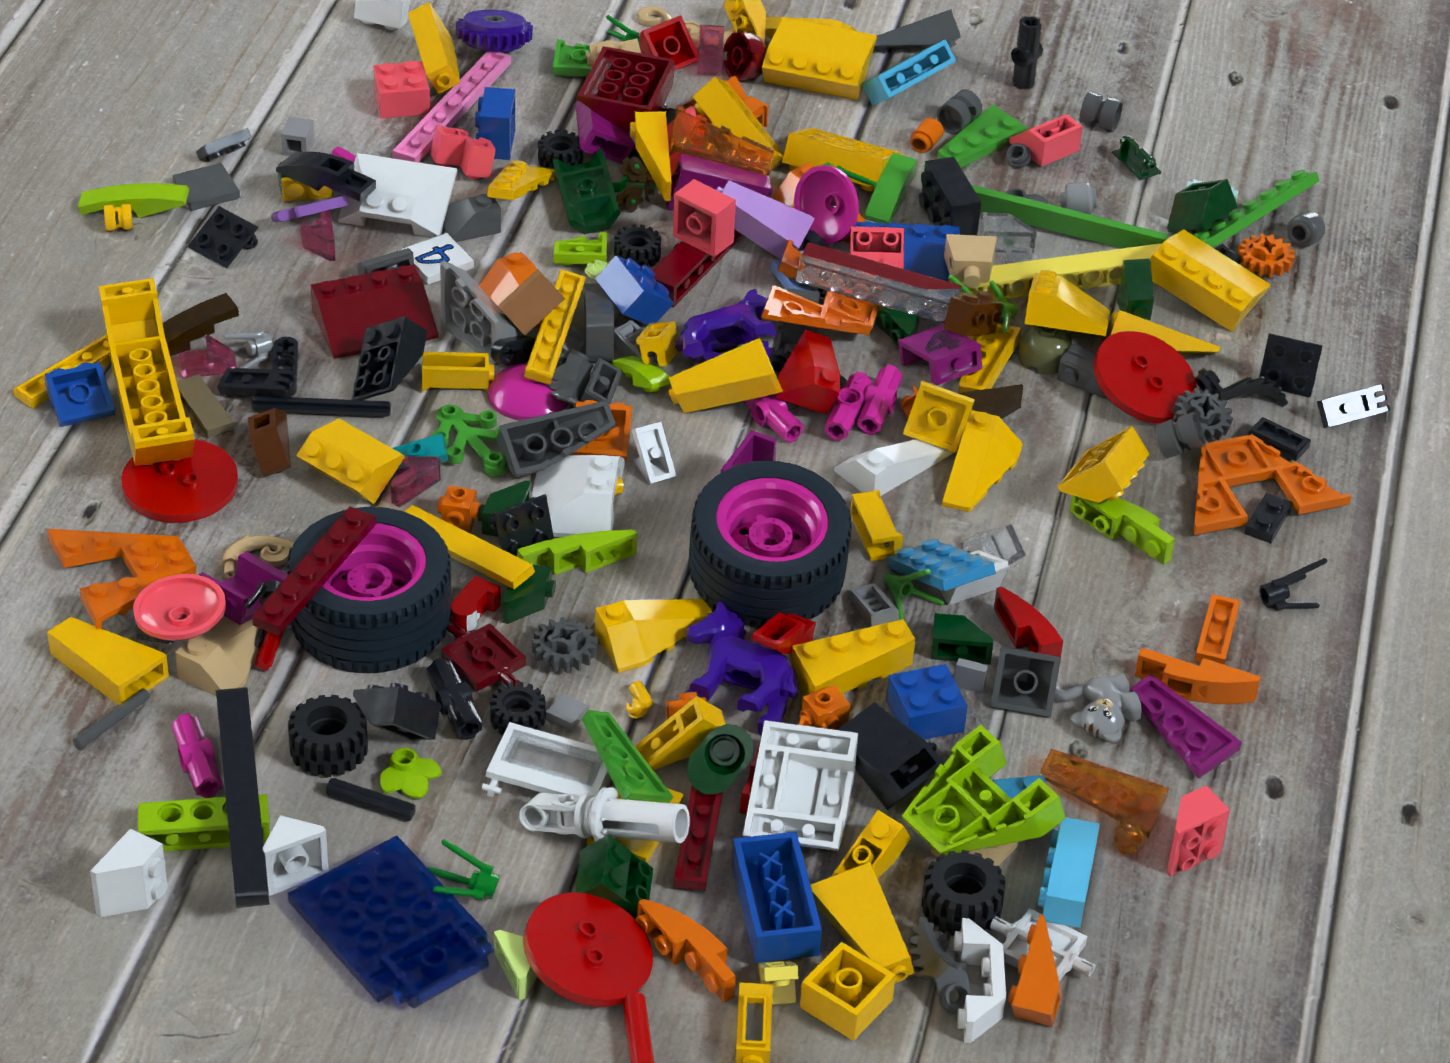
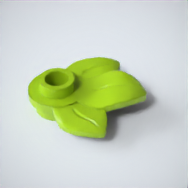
(409, 773)

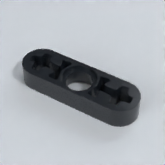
(290, 359)

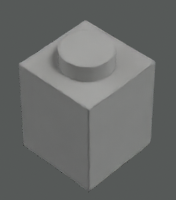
(297, 136)

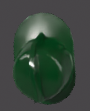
(720, 759)

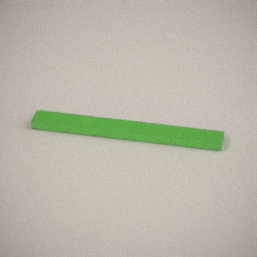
(1067, 220)

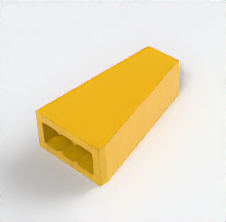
(435, 47)
(725, 379)
(107, 660)
(863, 917)

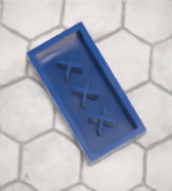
(776, 897)

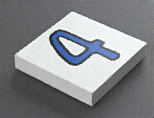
(435, 250)

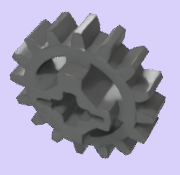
(1210, 411)
(565, 644)

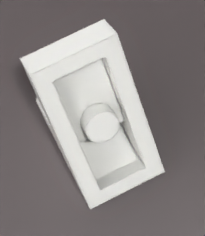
(653, 452)

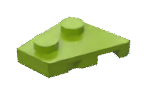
(580, 251)

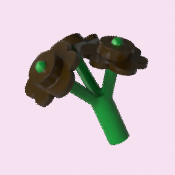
(630, 195)

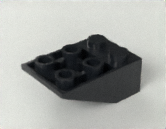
(388, 356)
(890, 754)

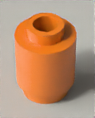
(926, 135)

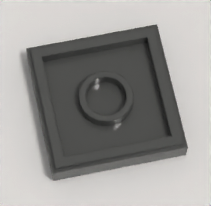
(207, 186)

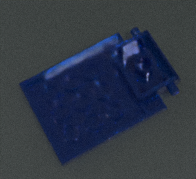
(393, 926)

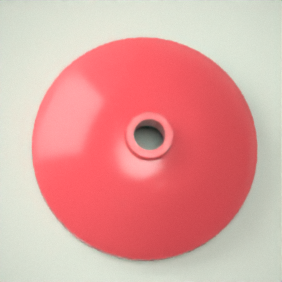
(179, 607)

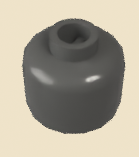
(1306, 229)

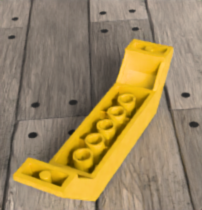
(145, 373)

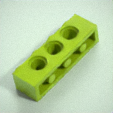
(192, 822)

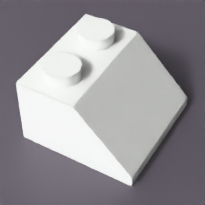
(129, 875)

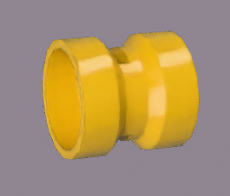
(124, 217)

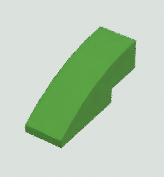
(891, 188)

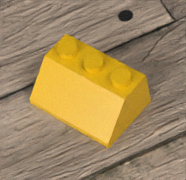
(351, 458)

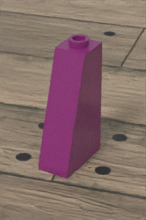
(599, 133)
(715, 175)

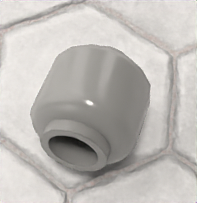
(1079, 197)

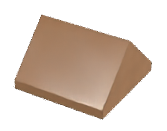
(531, 302)

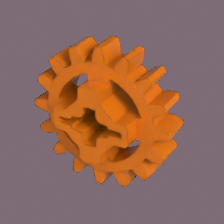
(1266, 255)

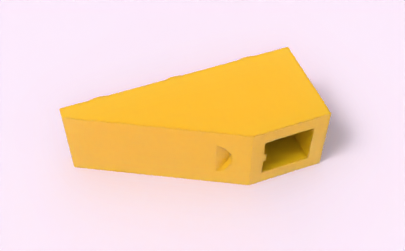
(747, 16)
(878, 843)

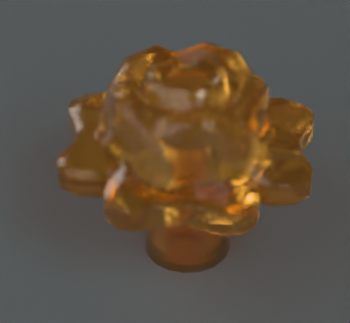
(1128, 835)

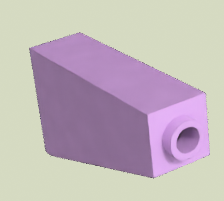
(767, 220)

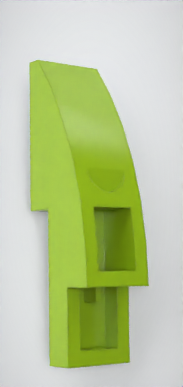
(1126, 520)

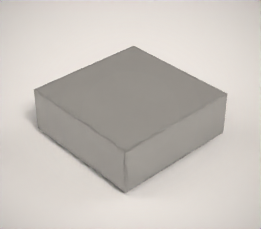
(971, 675)
(567, 712)

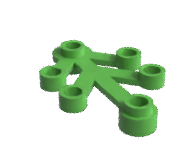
(453, 417)

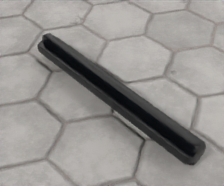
(322, 406)

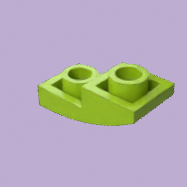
(643, 375)

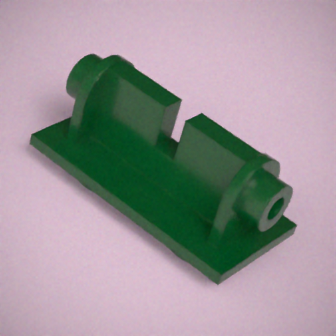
(1136, 159)

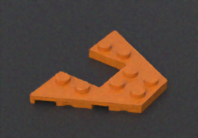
(835, 313)
(1247, 461)
(145, 555)

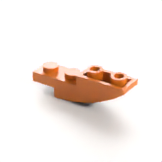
(1203, 683)
(687, 940)

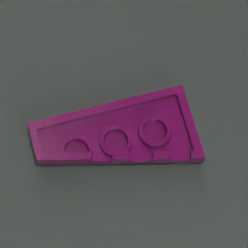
(1187, 729)

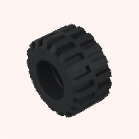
(328, 735)
(957, 875)

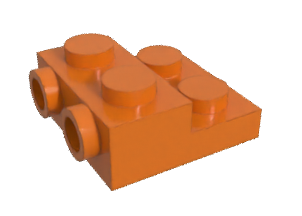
(614, 441)

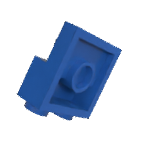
(79, 394)

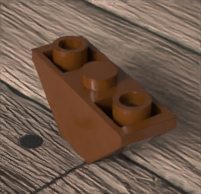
(270, 440)

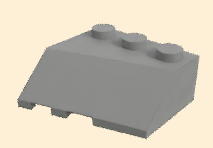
(470, 312)

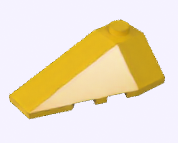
(982, 458)

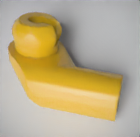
(641, 702)

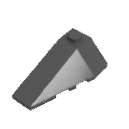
(921, 33)
(546, 439)

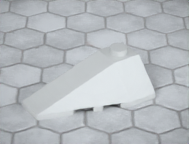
(890, 465)

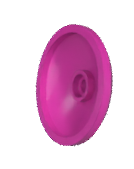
(817, 197)
(520, 396)

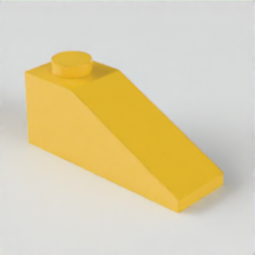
(680, 733)

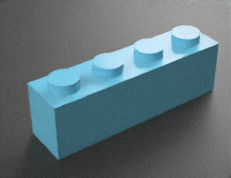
(908, 72)
(1070, 871)

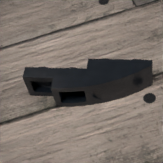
(327, 170)

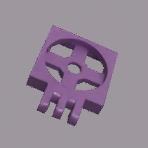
(309, 209)

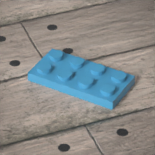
(948, 565)

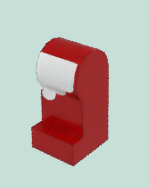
(474, 601)

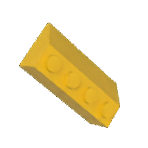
(728, 110)
(1106, 468)

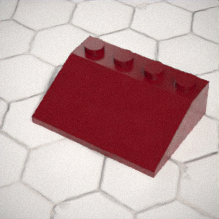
(627, 84)
(361, 301)

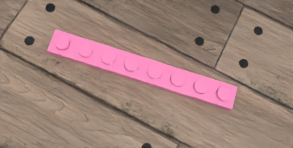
(452, 105)

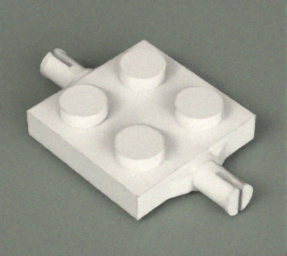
(1065, 943)

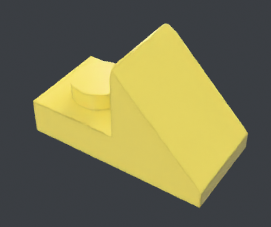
(782, 976)

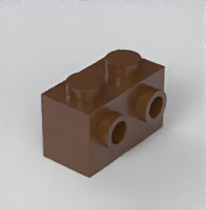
(973, 314)

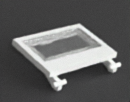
(545, 763)

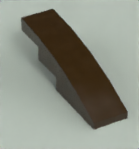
(197, 322)

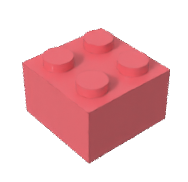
(401, 89)
(704, 217)

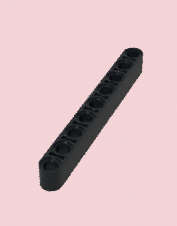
(242, 798)

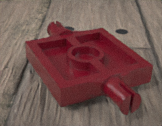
(483, 656)

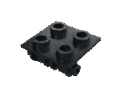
(224, 237)
(1291, 364)
(523, 524)

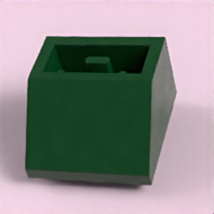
(1201, 205)
(614, 874)

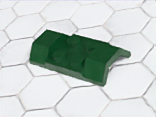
(588, 194)

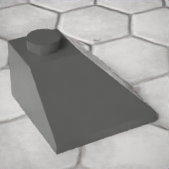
(473, 218)
(1025, 681)

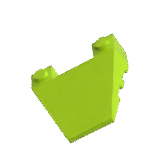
(970, 811)

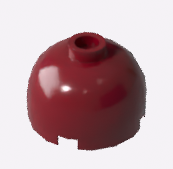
(744, 56)

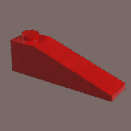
(811, 374)

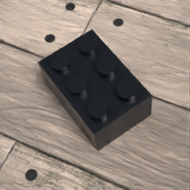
(949, 196)

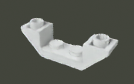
(982, 949)

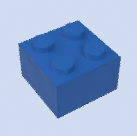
(497, 120)
(635, 290)
(927, 701)

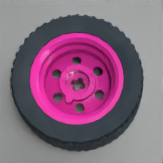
(769, 541)
(383, 601)

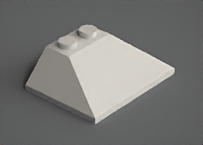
(403, 194)
(580, 493)
(802, 784)

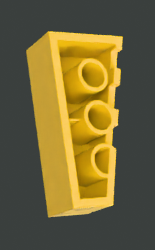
(853, 657)

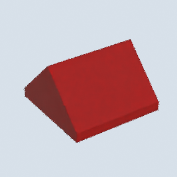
(670, 41)

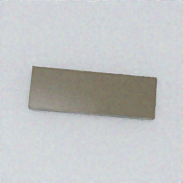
(204, 406)

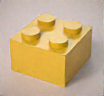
(847, 991)

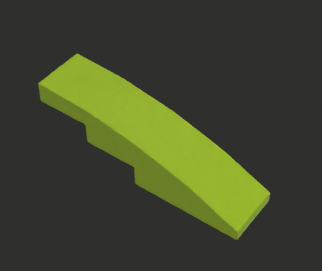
(143, 197)
(583, 550)

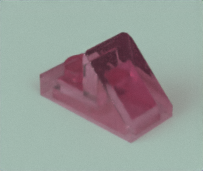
(710, 50)
(320, 237)
(207, 362)
(414, 477)

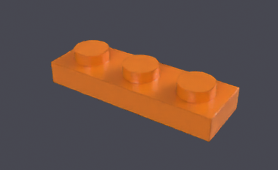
(1217, 629)

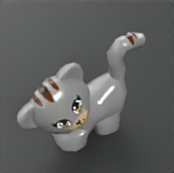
(1108, 706)

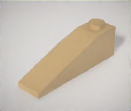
(219, 656)

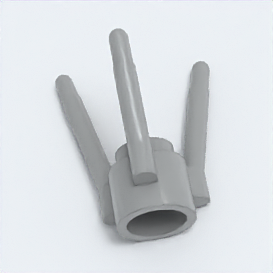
(258, 345)

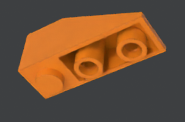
(1039, 989)

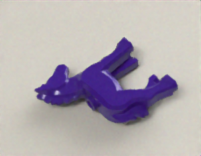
(725, 329)
(742, 664)

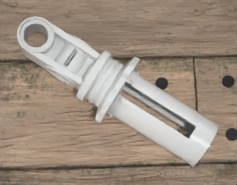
(605, 815)

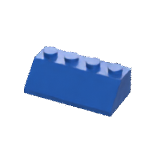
(922, 247)

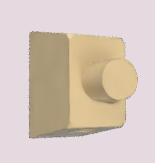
(970, 258)

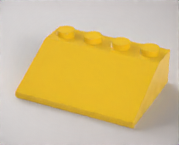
(818, 58)
(820, 147)
(1206, 279)
(1063, 306)

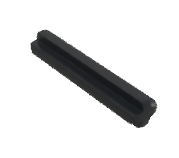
(370, 799)

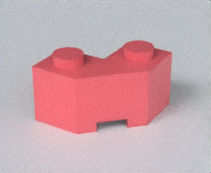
(455, 148)

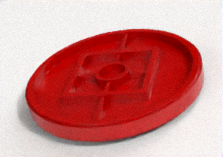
(1142, 375)
(182, 488)
(587, 949)

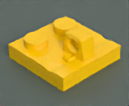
(938, 416)

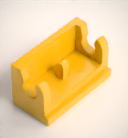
(660, 339)

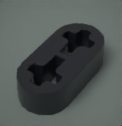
(515, 345)

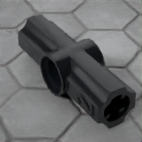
(1027, 52)
(454, 698)

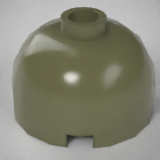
(1043, 348)

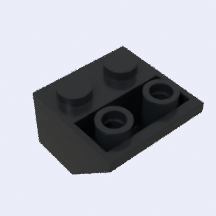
(399, 711)

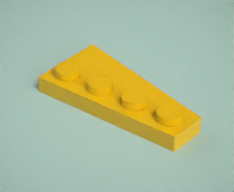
(518, 179)
(995, 353)

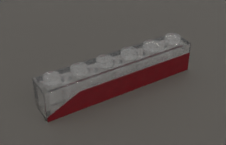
(876, 282)

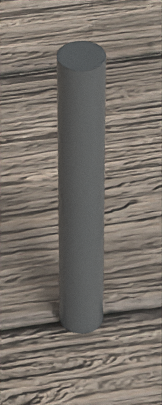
(111, 718)

